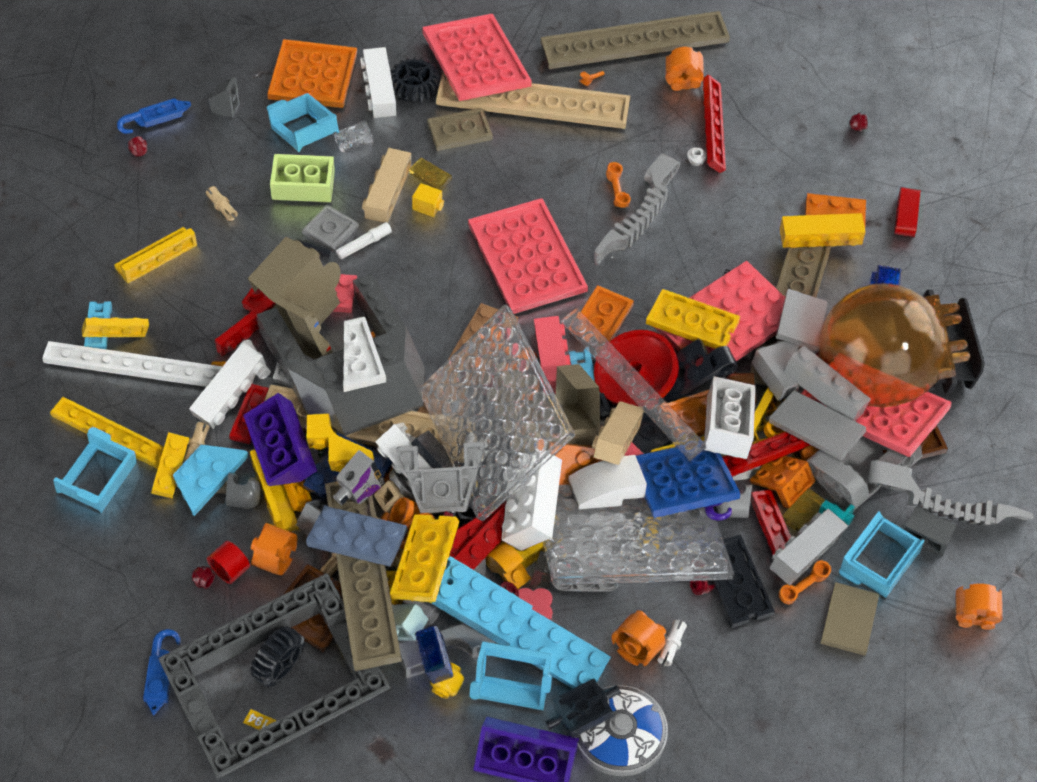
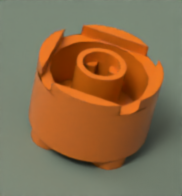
(684, 68)
(273, 549)
(979, 606)
(639, 638)

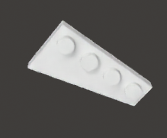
(361, 358)

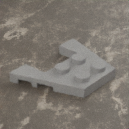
(442, 488)

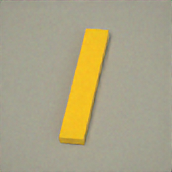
(84, 419)

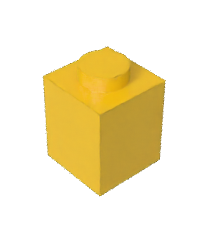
(427, 200)

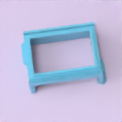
(283, 112)
(97, 441)
(858, 573)
(511, 691)

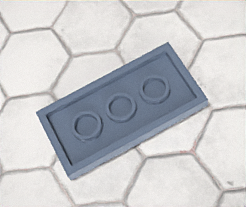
(357, 536)

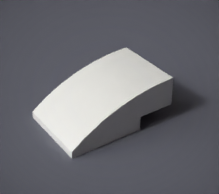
(608, 483)

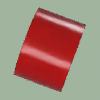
(228, 562)

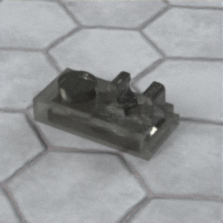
(540, 575)

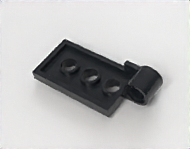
(716, 363)

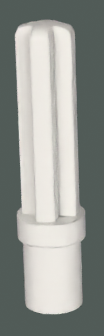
(373, 235)

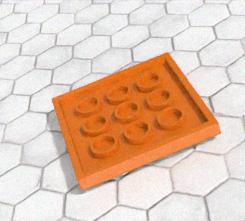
(313, 69)

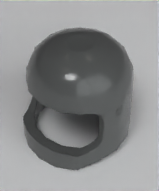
(242, 496)

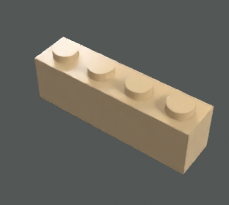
(387, 185)
(617, 433)

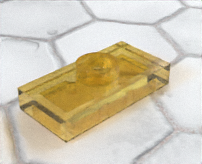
(430, 174)
(803, 510)

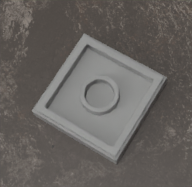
(330, 228)

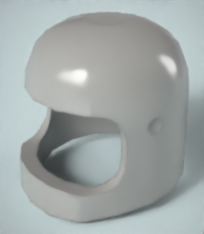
(739, 507)

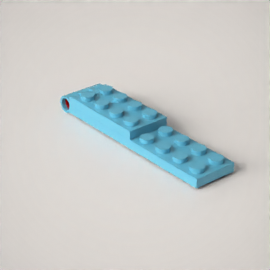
(515, 624)

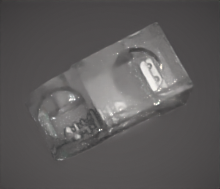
(354, 136)

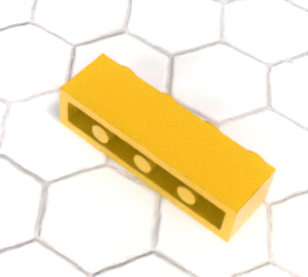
(822, 230)

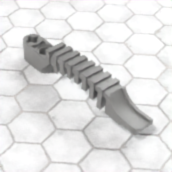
(658, 177)
(900, 479)

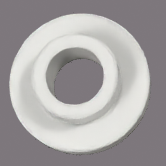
(696, 156)

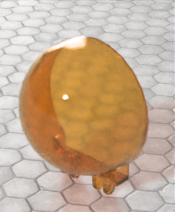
(891, 342)

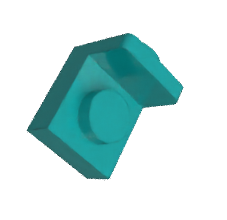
(846, 516)

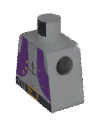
(358, 479)

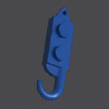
(154, 114)
(157, 684)

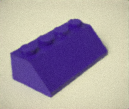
(280, 441)
(524, 752)

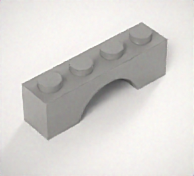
(454, 636)

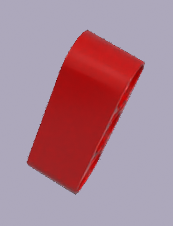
(907, 212)

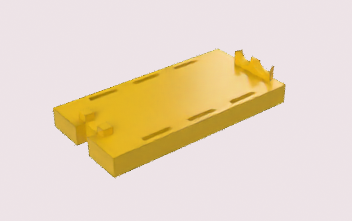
(692, 319)
(424, 558)

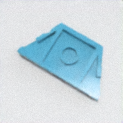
(206, 473)

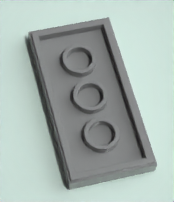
(817, 425)

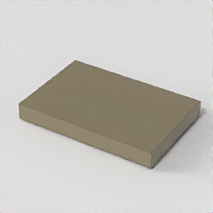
(459, 129)
(850, 619)

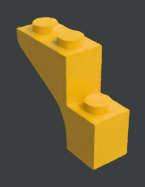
(321, 436)

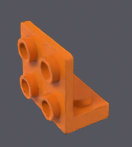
(786, 476)

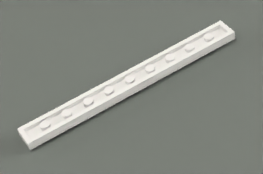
(130, 364)

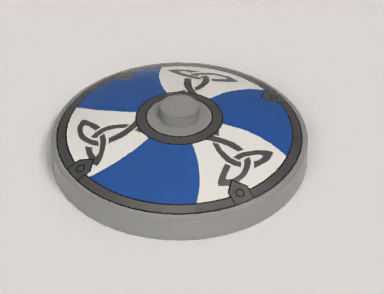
(630, 739)

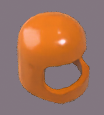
(403, 511)

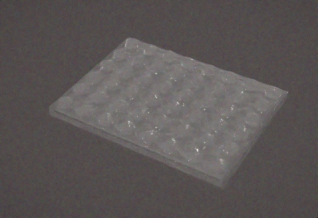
(498, 397)
(632, 545)

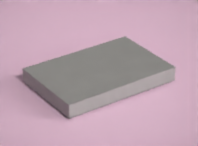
(801, 319)

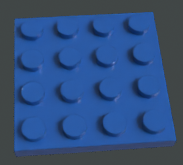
(685, 485)

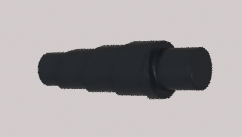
(321, 250)

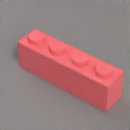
(551, 346)

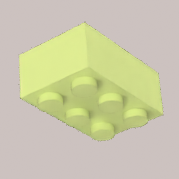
(302, 178)

